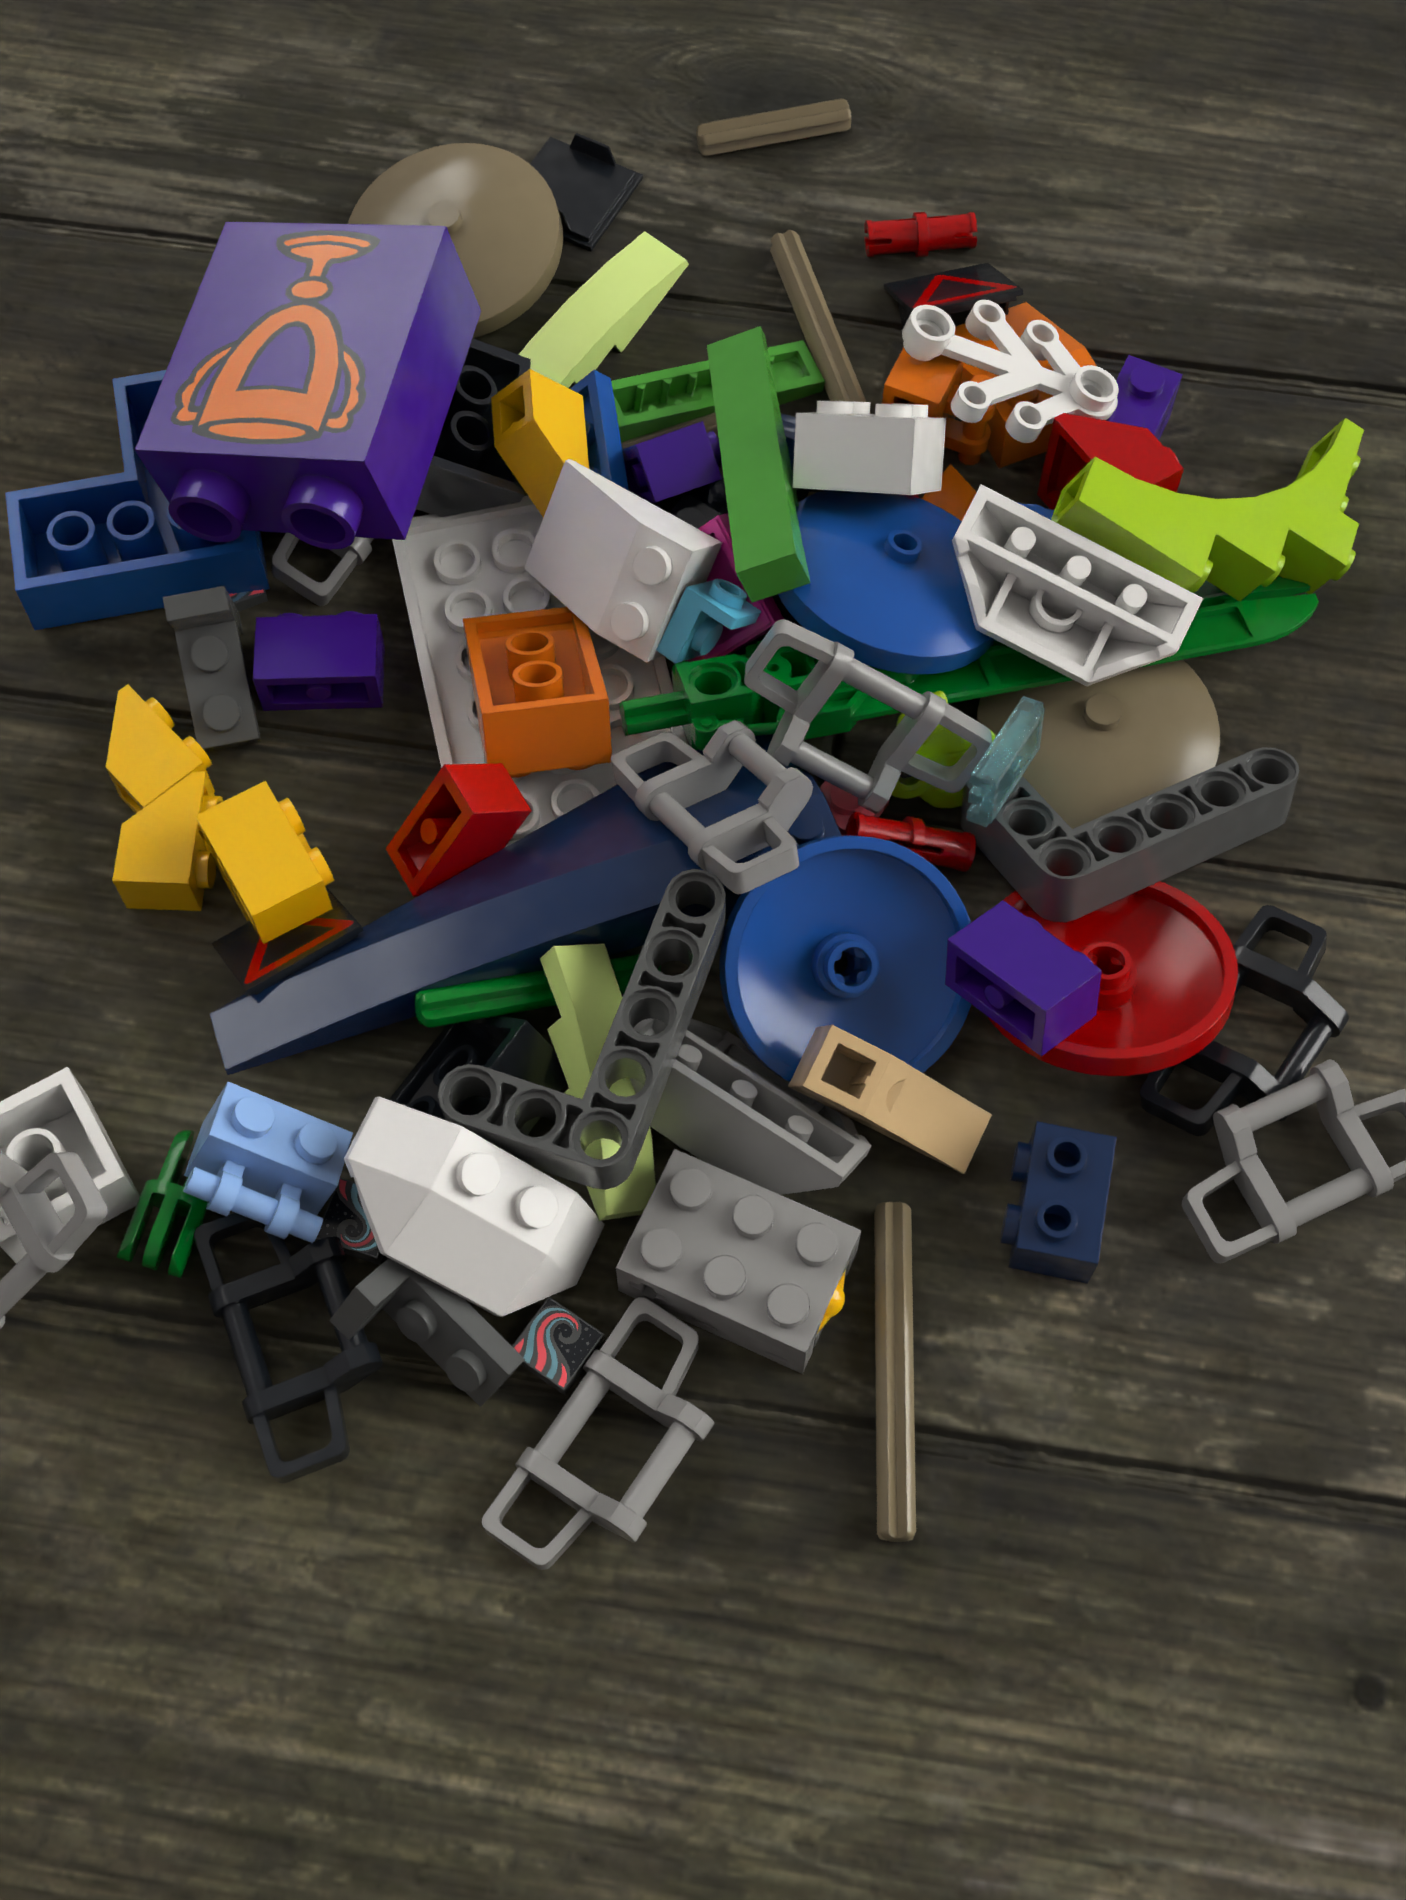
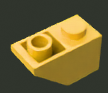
(537, 430)
(145, 751)
(163, 851)

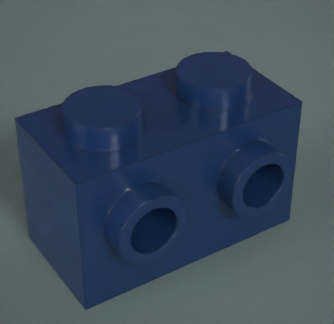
(1060, 1202)

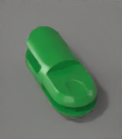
(172, 1202)

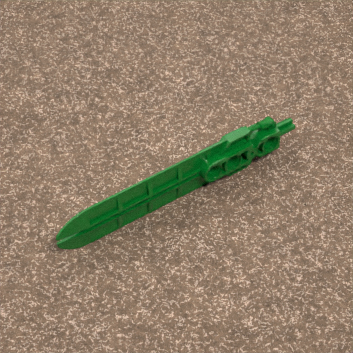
(715, 693)

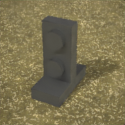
(214, 667)
(438, 1321)

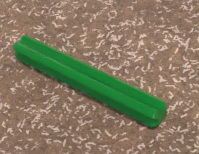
(499, 996)

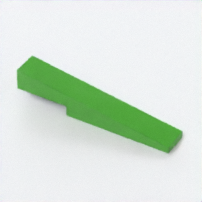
(685, 392)
(756, 468)

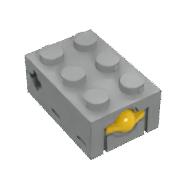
(738, 1260)

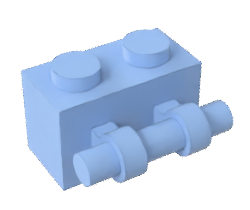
(266, 1162)

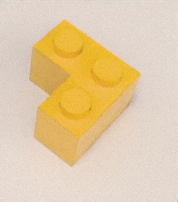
(267, 861)

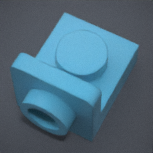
(701, 618)

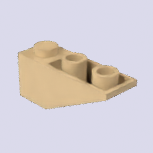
(889, 1097)

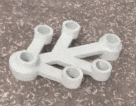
(1075, 389)

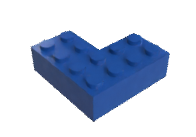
(110, 540)

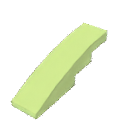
(605, 311)
(588, 1003)

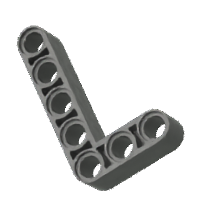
(1088, 867)
(623, 1054)

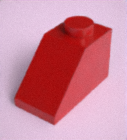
(457, 823)

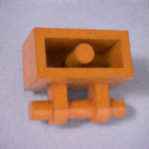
(935, 385)

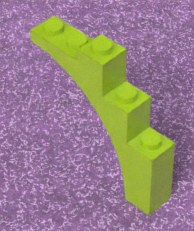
(1230, 540)

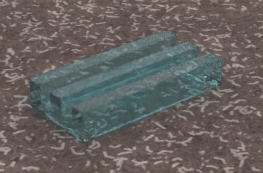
(1005, 761)

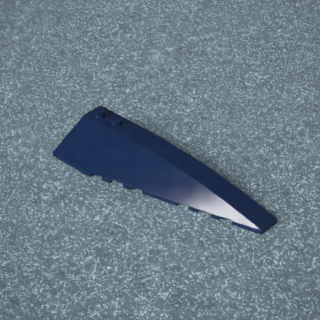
(569, 883)

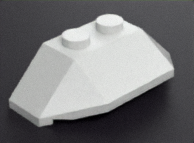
(1064, 594)
(467, 1210)

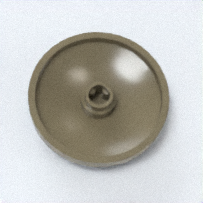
(494, 212)
(1115, 737)

